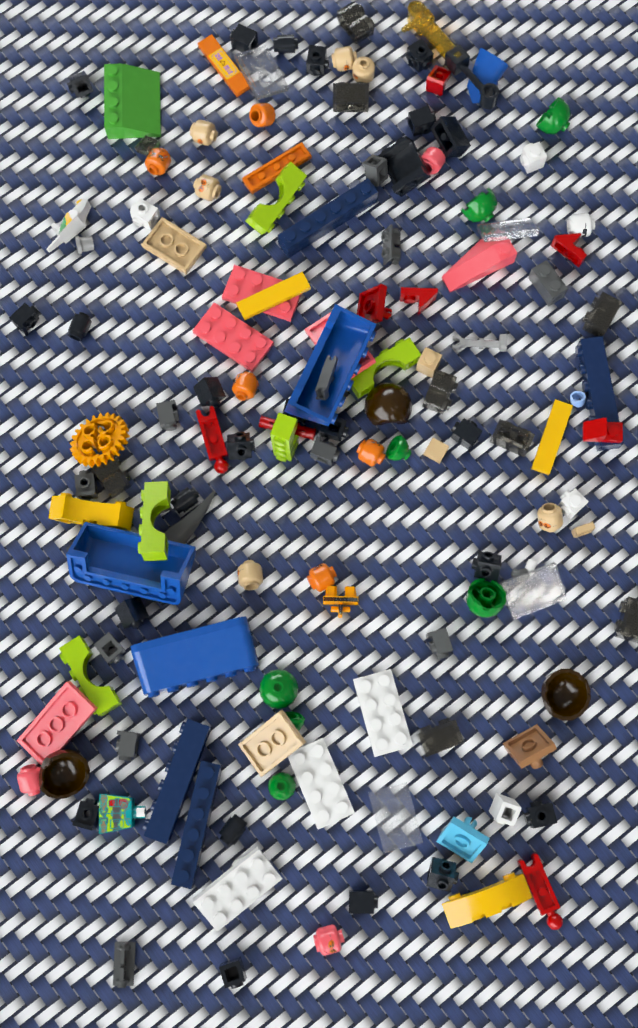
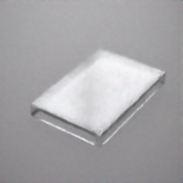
(261, 72)
(507, 230)
(534, 590)
(395, 817)

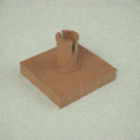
(530, 747)

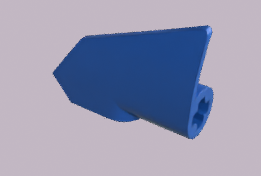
(488, 70)

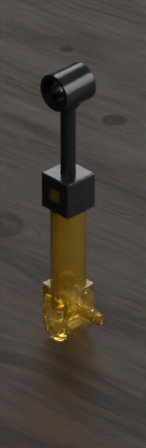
(455, 56)

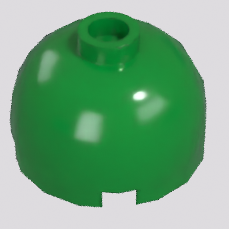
(555, 118)
(481, 207)
(485, 598)
(278, 689)

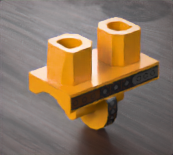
(332, 599)

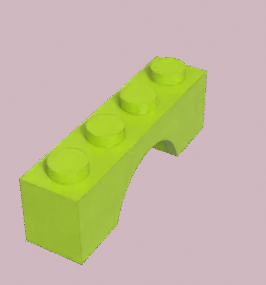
(289, 181)
(402, 355)
(284, 438)
(155, 499)
(77, 655)

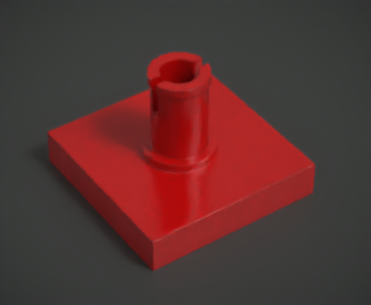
(372, 304)

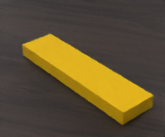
(273, 296)
(551, 437)

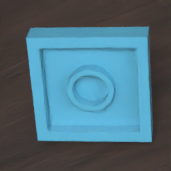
(463, 838)

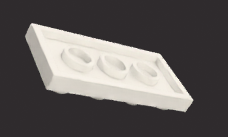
(382, 713)
(320, 783)
(237, 889)

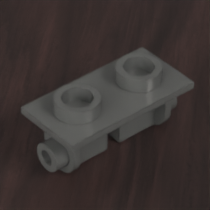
(391, 237)
(124, 964)

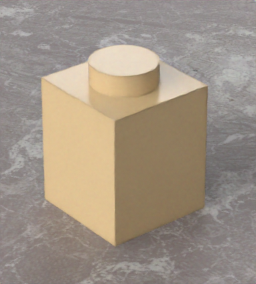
(428, 362)

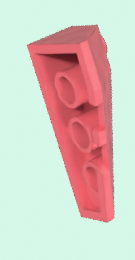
(479, 262)

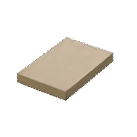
(174, 245)
(272, 743)

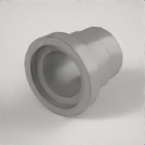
(84, 244)

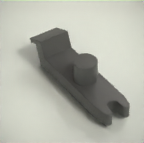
(326, 378)

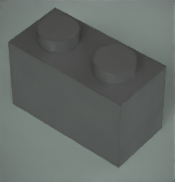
(547, 283)

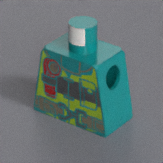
(118, 812)

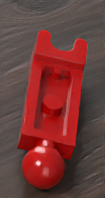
(213, 440)
(541, 891)

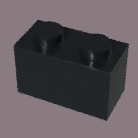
(450, 136)

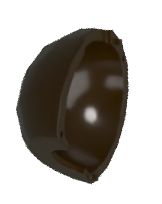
(388, 404)
(566, 694)
(63, 774)

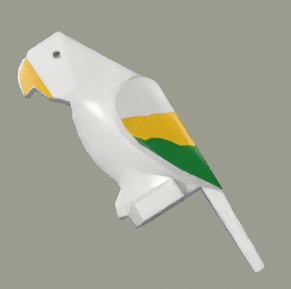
(71, 224)

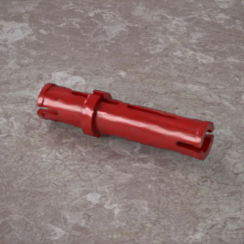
(308, 432)

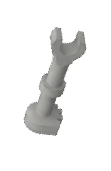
(481, 343)

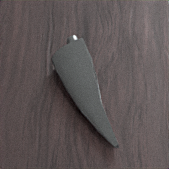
(184, 529)

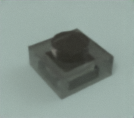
(146, 145)

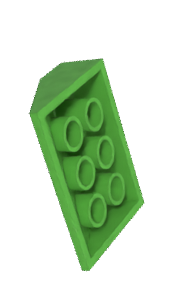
(131, 102)

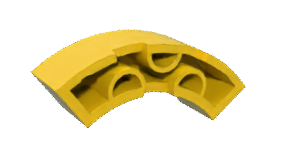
(77, 511)
(486, 901)

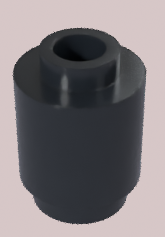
(285, 44)
(79, 326)
(185, 500)
(232, 830)

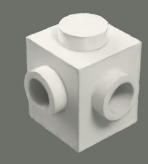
(533, 157)
(144, 214)
(572, 503)
(505, 810)

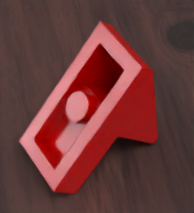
(437, 80)
(566, 246)
(423, 296)
(602, 431)

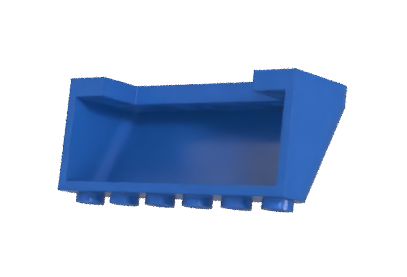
(342, 337)
(111, 561)
(195, 656)

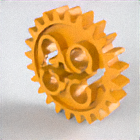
(107, 441)

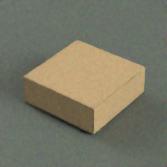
(436, 450)
(583, 530)

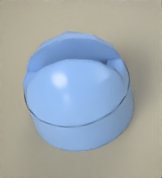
(574, 398)

